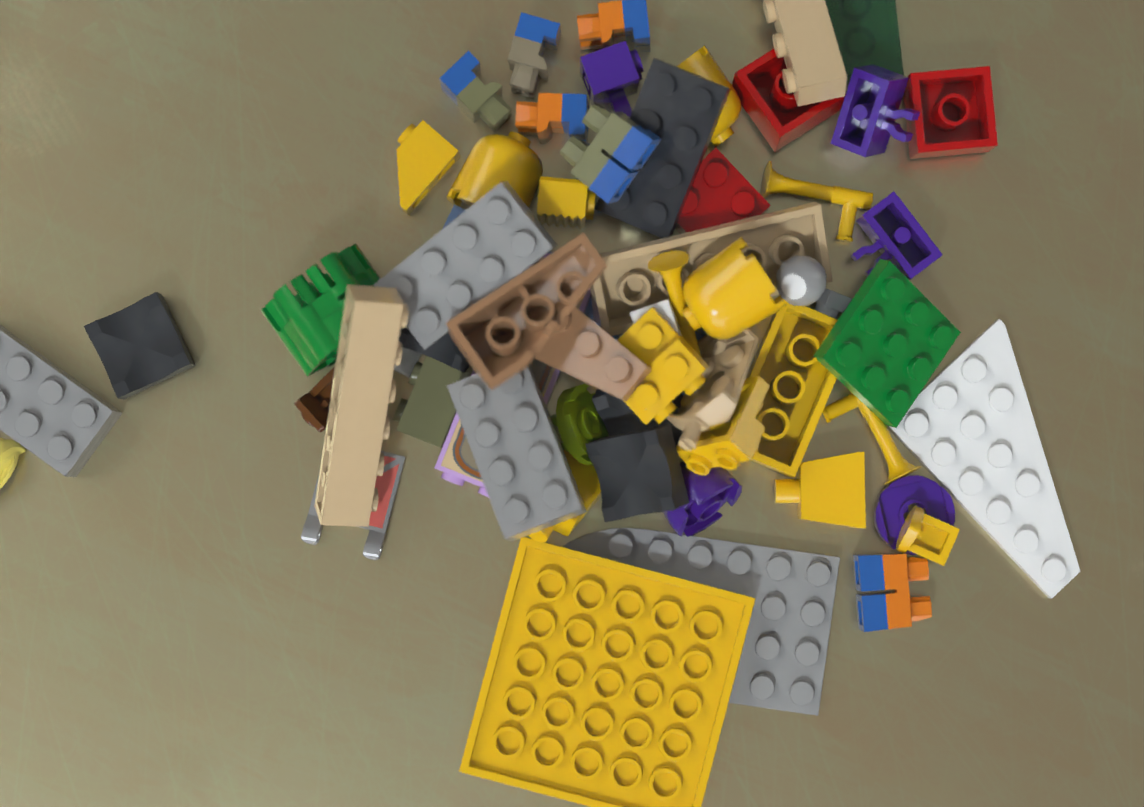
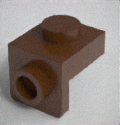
(315, 404)

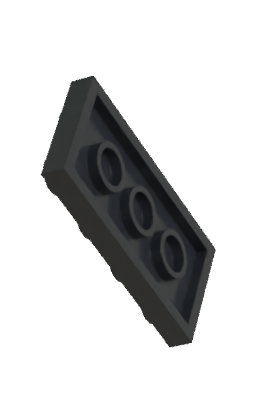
(684, 115)

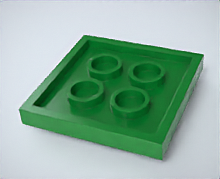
(887, 343)

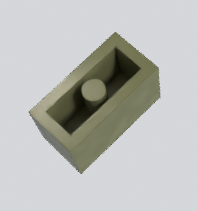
(430, 406)

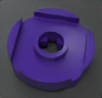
(896, 497)

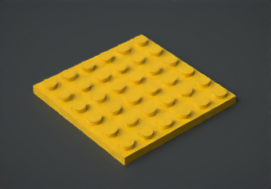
(605, 681)

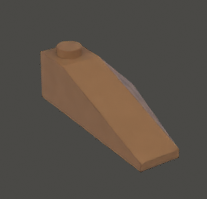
(517, 320)

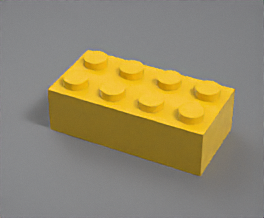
(796, 387)

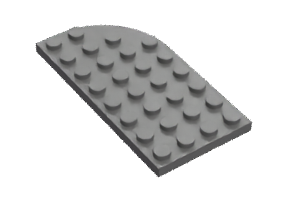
(790, 615)

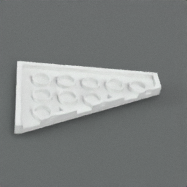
(985, 450)

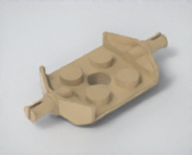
(719, 394)

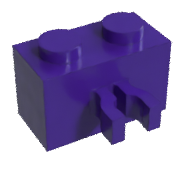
(612, 76)
(871, 111)
(896, 237)

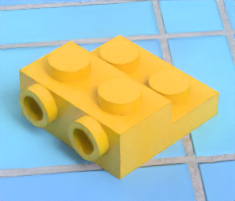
(673, 365)
(733, 440)

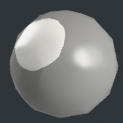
(801, 280)

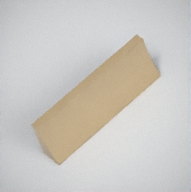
(770, 237)

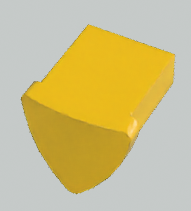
(926, 536)

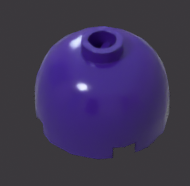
(705, 498)

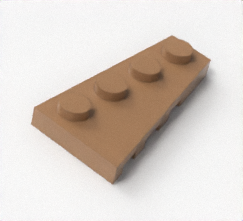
(593, 356)

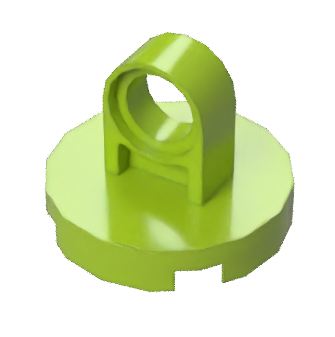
(578, 421)

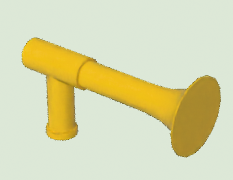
(849, 198)
(669, 266)
(897, 464)

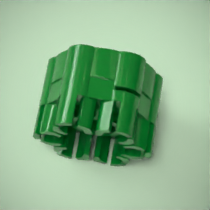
(313, 317)

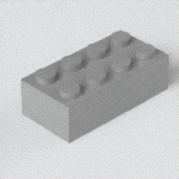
(468, 261)
(49, 408)
(517, 453)

